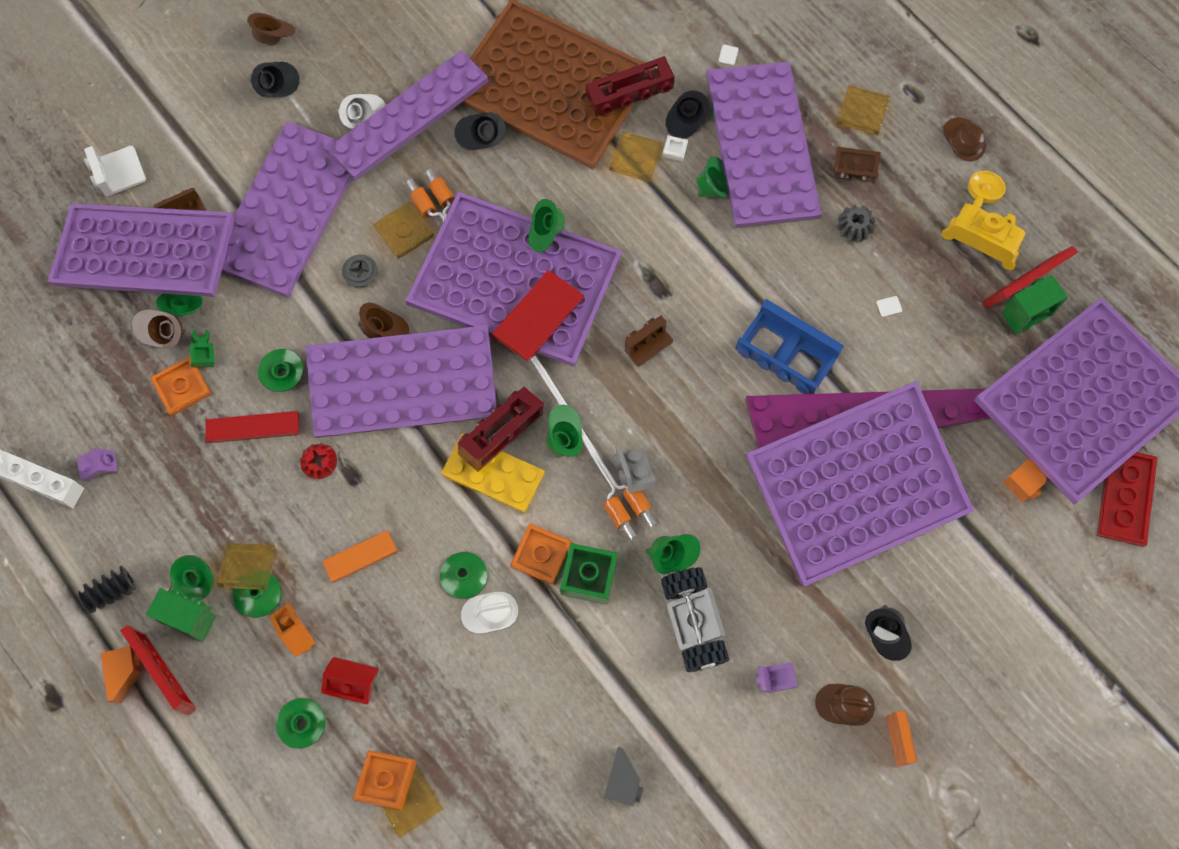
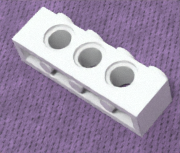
(39, 480)

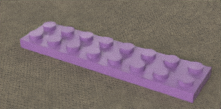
(408, 115)

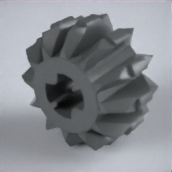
(856, 223)

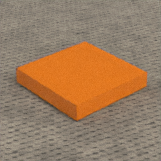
(180, 386)
(541, 554)
(901, 739)
(384, 780)

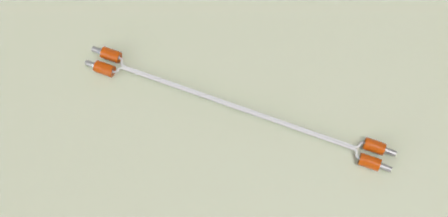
(613, 505)

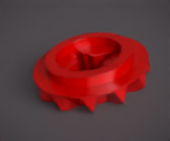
(328, 463)

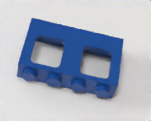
(796, 337)

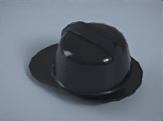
(274, 79)
(687, 114)
(480, 131)
(894, 622)

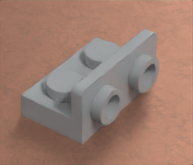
(635, 470)

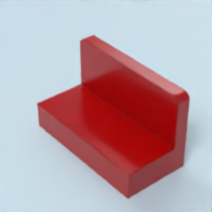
(348, 680)

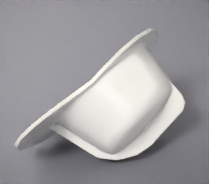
(358, 108)
(489, 612)

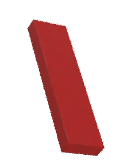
(252, 427)

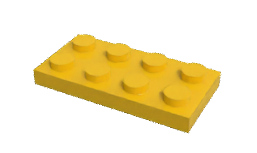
(502, 479)

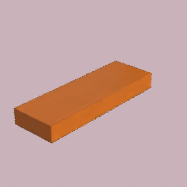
(360, 556)

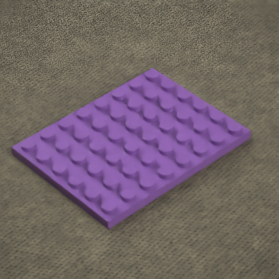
(487, 267)
(1085, 400)
(859, 483)

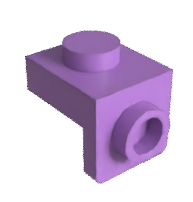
(95, 463)
(776, 678)

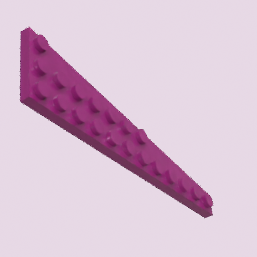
(783, 415)

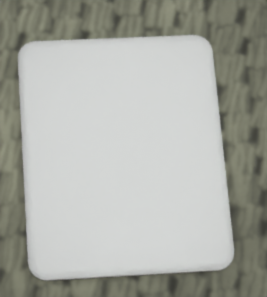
(728, 54)
(889, 306)
(884, 634)

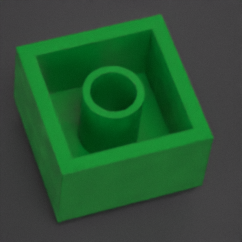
(1034, 304)
(588, 573)
(182, 613)

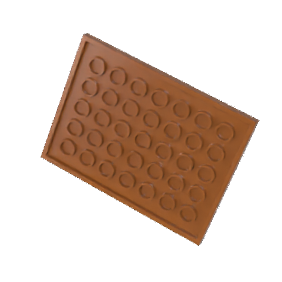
(540, 82)

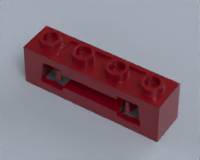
(630, 86)
(475, 446)

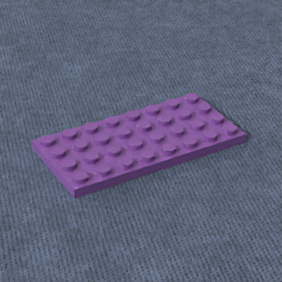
(762, 144)
(285, 210)
(142, 249)
(401, 381)

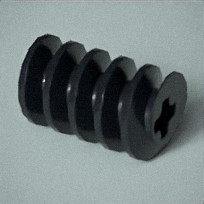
(106, 590)

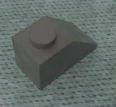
(623, 781)

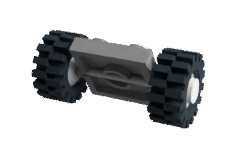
(695, 619)

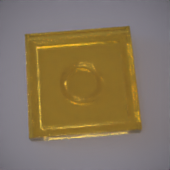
(863, 110)
(636, 156)
(403, 230)
(246, 566)
(418, 806)

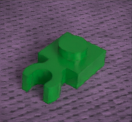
(201, 351)

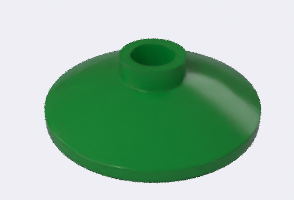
(178, 304)
(278, 361)
(184, 579)
(466, 586)
(262, 603)
(288, 723)

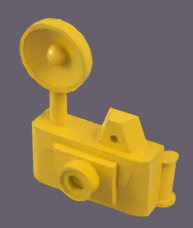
(985, 230)

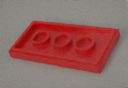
(1030, 276)
(538, 316)
(1128, 501)
(158, 670)

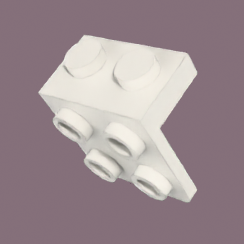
(115, 170)

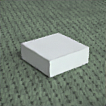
(675, 148)

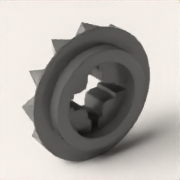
(354, 264)

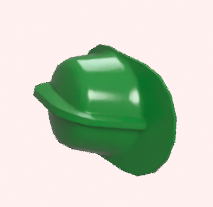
(712, 180)
(545, 225)
(564, 431)
(674, 553)

